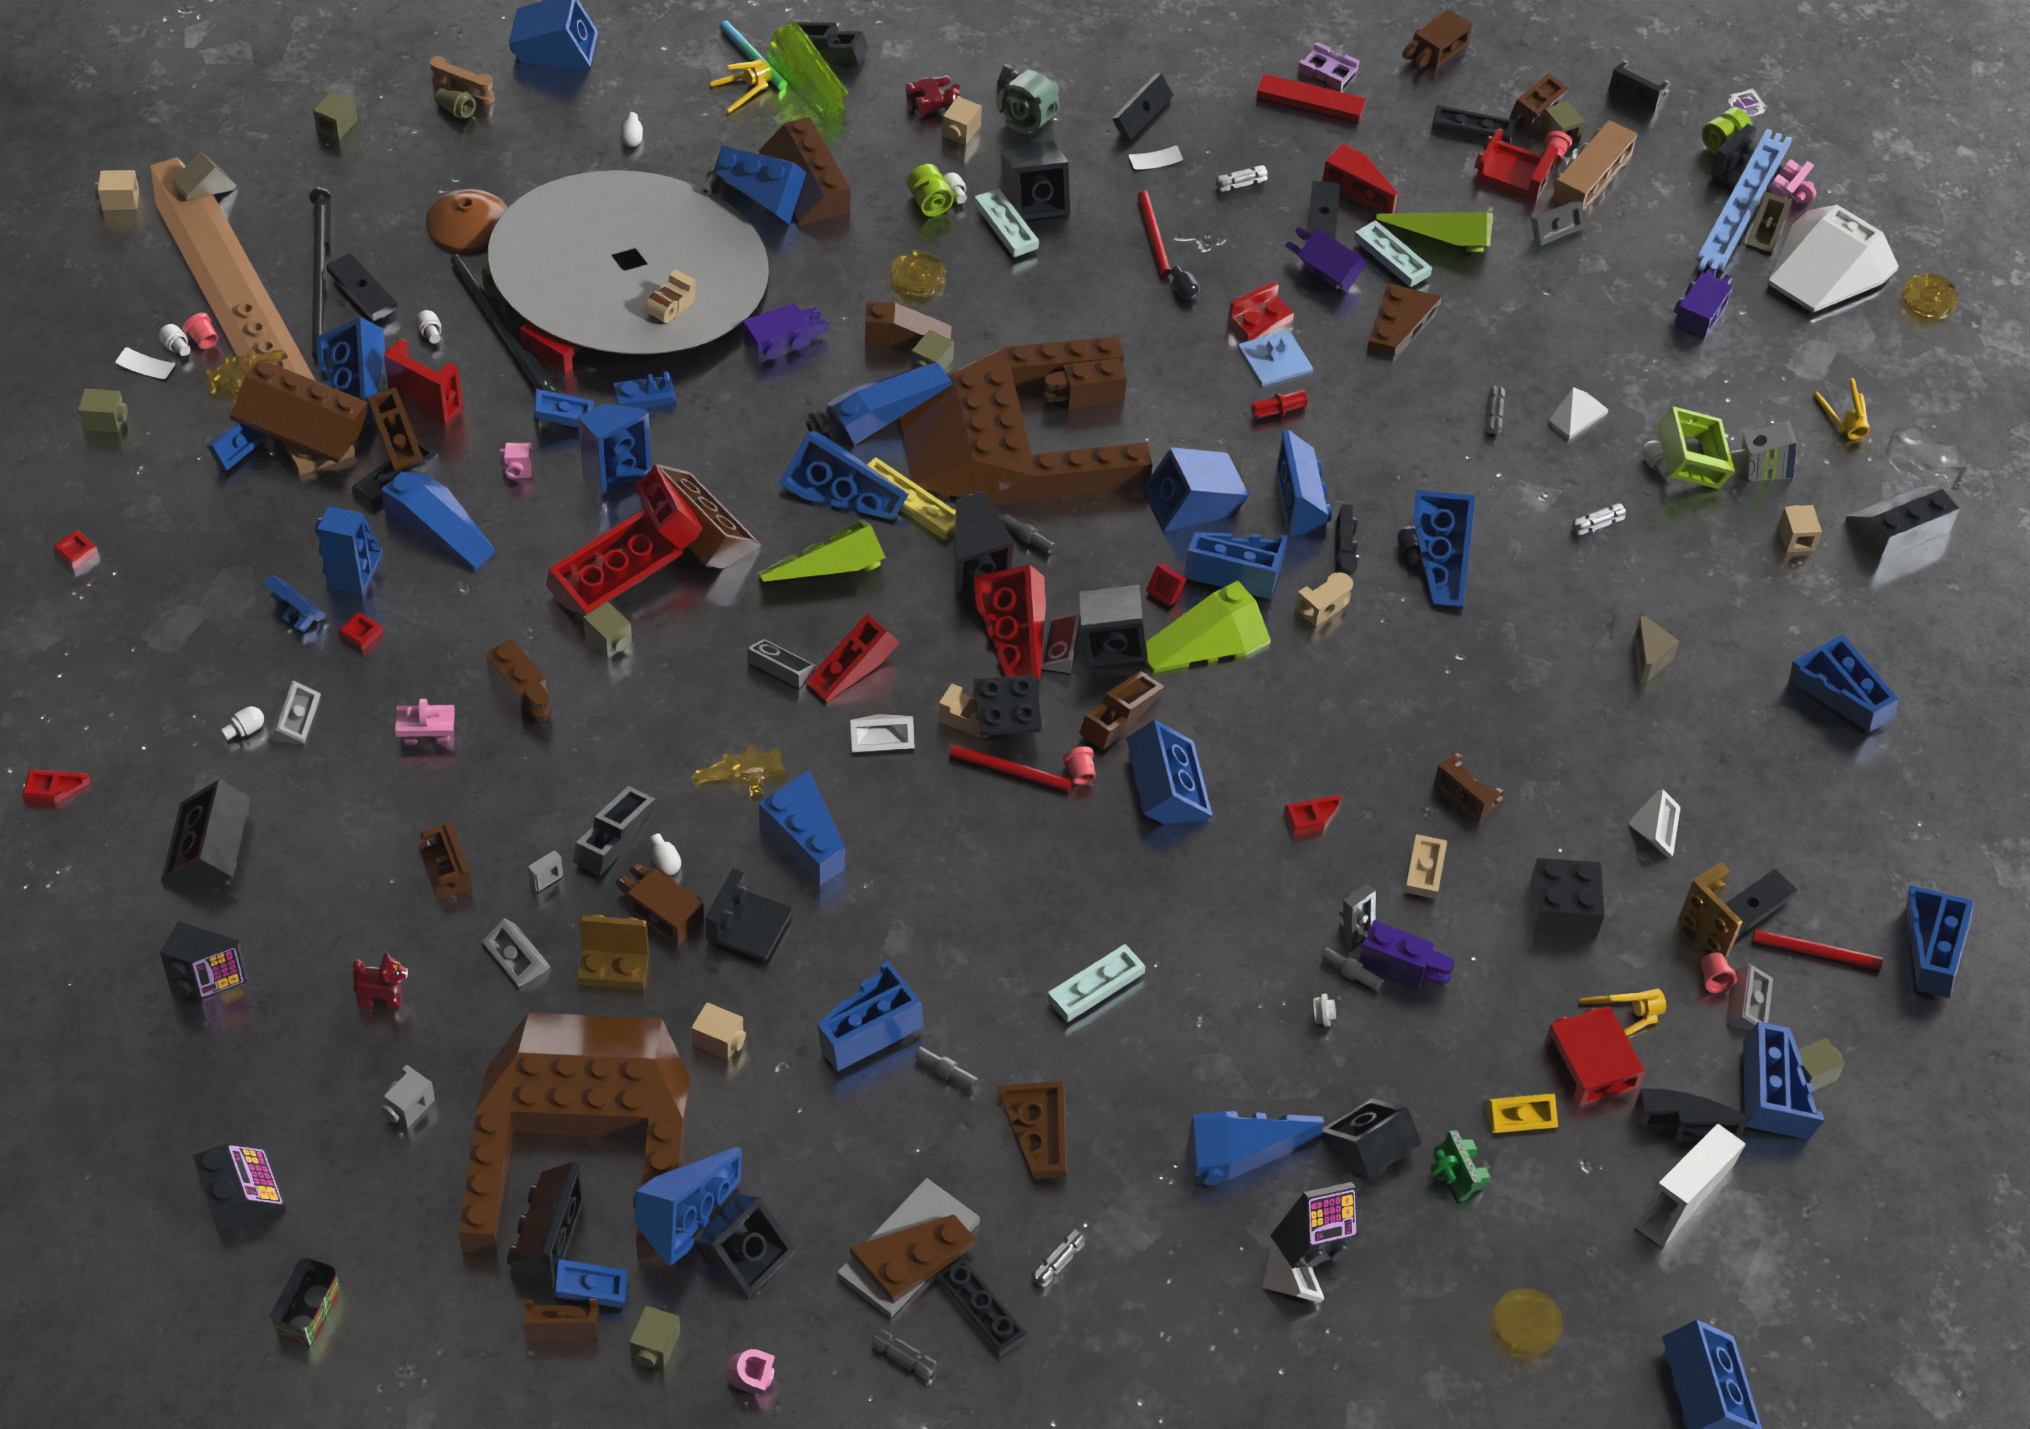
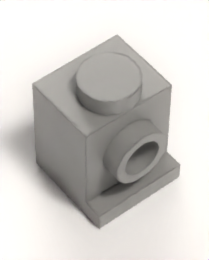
(408, 1097)

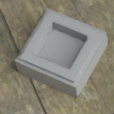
(545, 871)

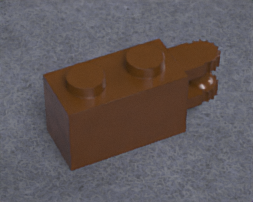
(1439, 40)
(1087, 384)
(519, 680)
(662, 903)

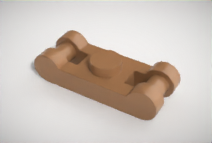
(459, 79)

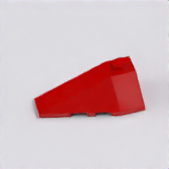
(1014, 617)

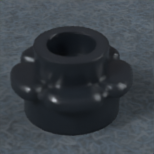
(1007, 75)
(818, 422)

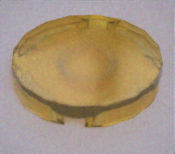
(918, 274)
(1930, 296)
(1527, 1322)

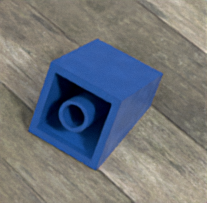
(553, 34)
(1194, 488)

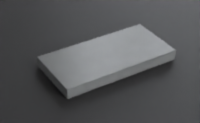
(922, 1206)

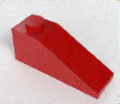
(1360, 178)
(668, 509)
(853, 658)

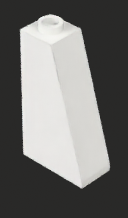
(1689, 1185)

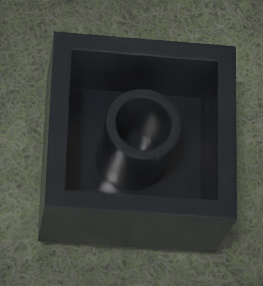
(1567, 897)

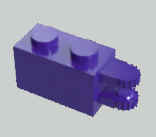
(1329, 258)
(1703, 303)
(782, 331)
(1404, 957)

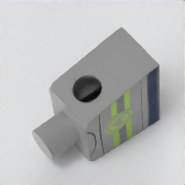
(1767, 453)

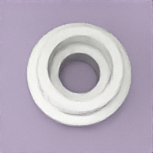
(1324, 1010)

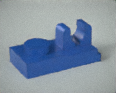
(646, 392)
(559, 408)
(234, 444)
(299, 605)
(588, 1281)

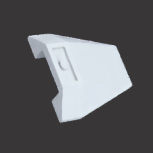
(1831, 258)

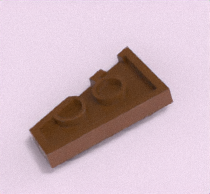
(1399, 316)
(1039, 1124)
(913, 1255)

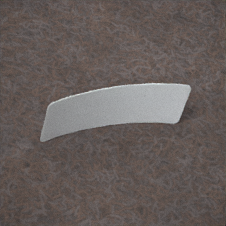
(1156, 159)
(144, 364)

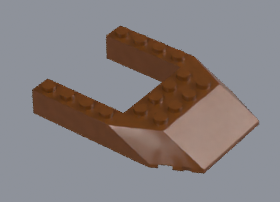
(977, 439)
(574, 1080)

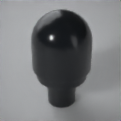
(1184, 283)
(1409, 544)

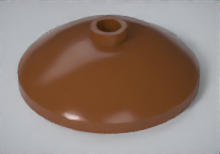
(464, 219)

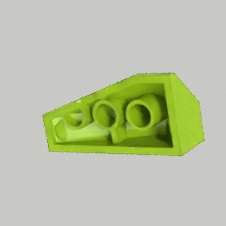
(1459, 228)
(847, 551)
(1216, 627)

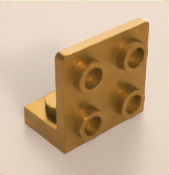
(1708, 914)
(613, 952)

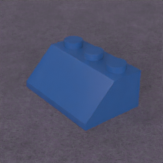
(614, 446)
(1301, 487)
(1168, 775)
(1709, 1378)

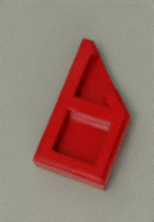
(52, 786)
(1311, 815)

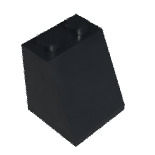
(1036, 179)
(979, 542)
(1113, 625)

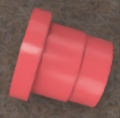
(1559, 140)
(201, 330)
(1080, 764)
(1717, 973)

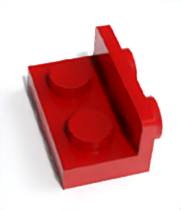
(1259, 312)

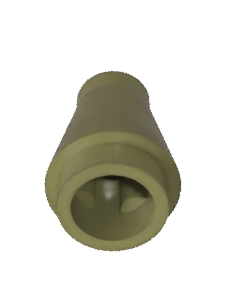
(458, 103)

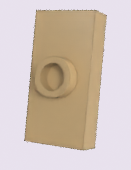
(1426, 866)

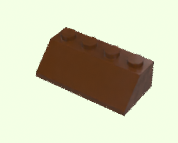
(824, 187)
(299, 411)
(723, 536)

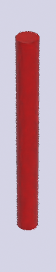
(1154, 233)
(1010, 768)
(1817, 949)

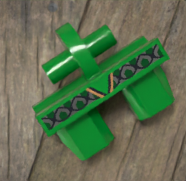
(1456, 1165)

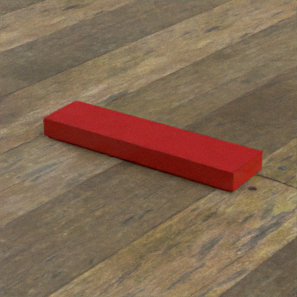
(1311, 97)

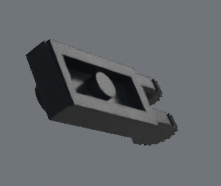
(1344, 545)

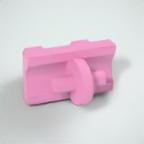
(1802, 190)
(425, 721)

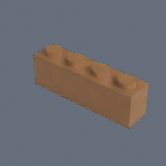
(1594, 164)

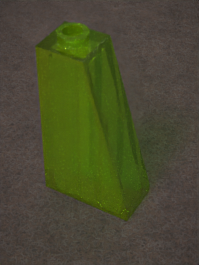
(806, 71)

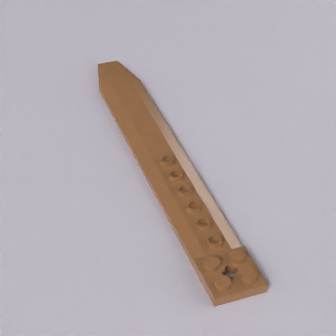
(229, 284)

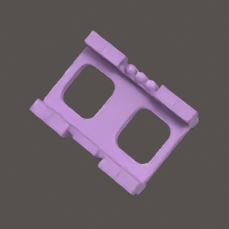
(1332, 61)

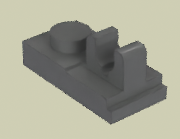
(1558, 222)
(1358, 915)

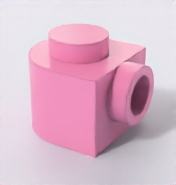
(517, 460)
(751, 1370)

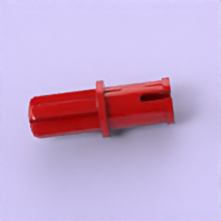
(1279, 404)

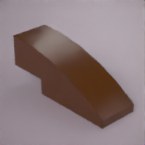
(1120, 709)

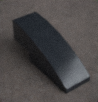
(835, 45)
(612, 830)
(1685, 1113)

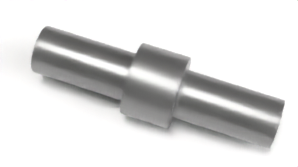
(711, 181)
(1028, 533)
(1352, 969)
(946, 1068)

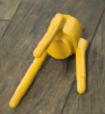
(755, 73)
(1854, 421)
(1644, 1004)

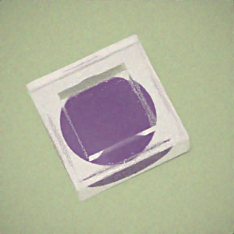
(1748, 102)

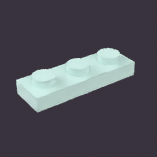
(1006, 222)
(1393, 253)
(1096, 982)

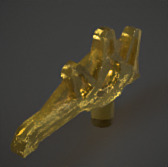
(234, 369)
(751, 766)

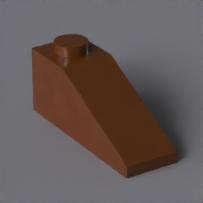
(898, 326)
(395, 429)

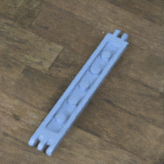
(1743, 201)

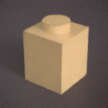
(961, 120)
(117, 190)
(1799, 528)
(718, 1031)

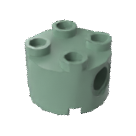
(1028, 101)

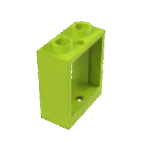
(1707, 469)

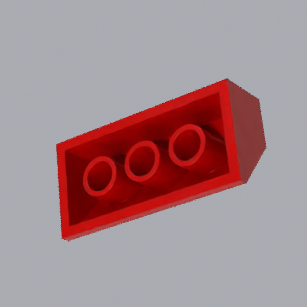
(610, 564)

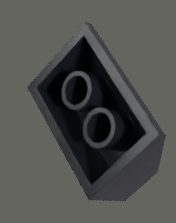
(1905, 520)
(206, 837)
(547, 1225)

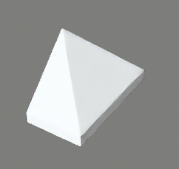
(1576, 413)
(882, 733)
(1658, 822)
(1294, 1282)

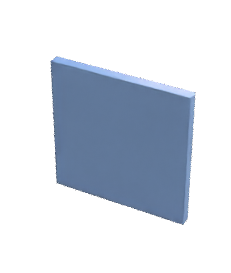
(1275, 357)

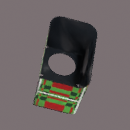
(283, 1312)

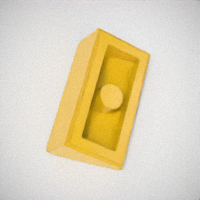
(1521, 1113)

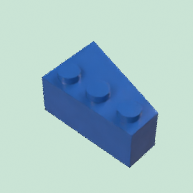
(763, 178)
(347, 549)
(1224, 560)
(1845, 683)
(804, 828)
(1937, 937)
(871, 1019)
(1775, 1086)

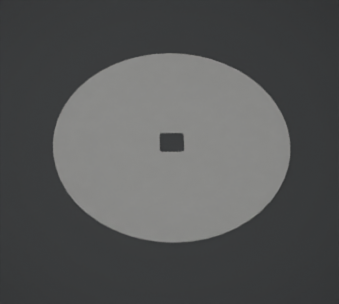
(559, 272)

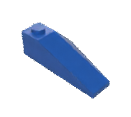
(353, 359)
(880, 402)
(836, 477)
(436, 516)
(1444, 535)
(1228, 1145)
(681, 1201)

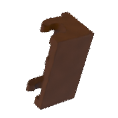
(1537, 98)
(1466, 788)
(444, 861)
(561, 1322)

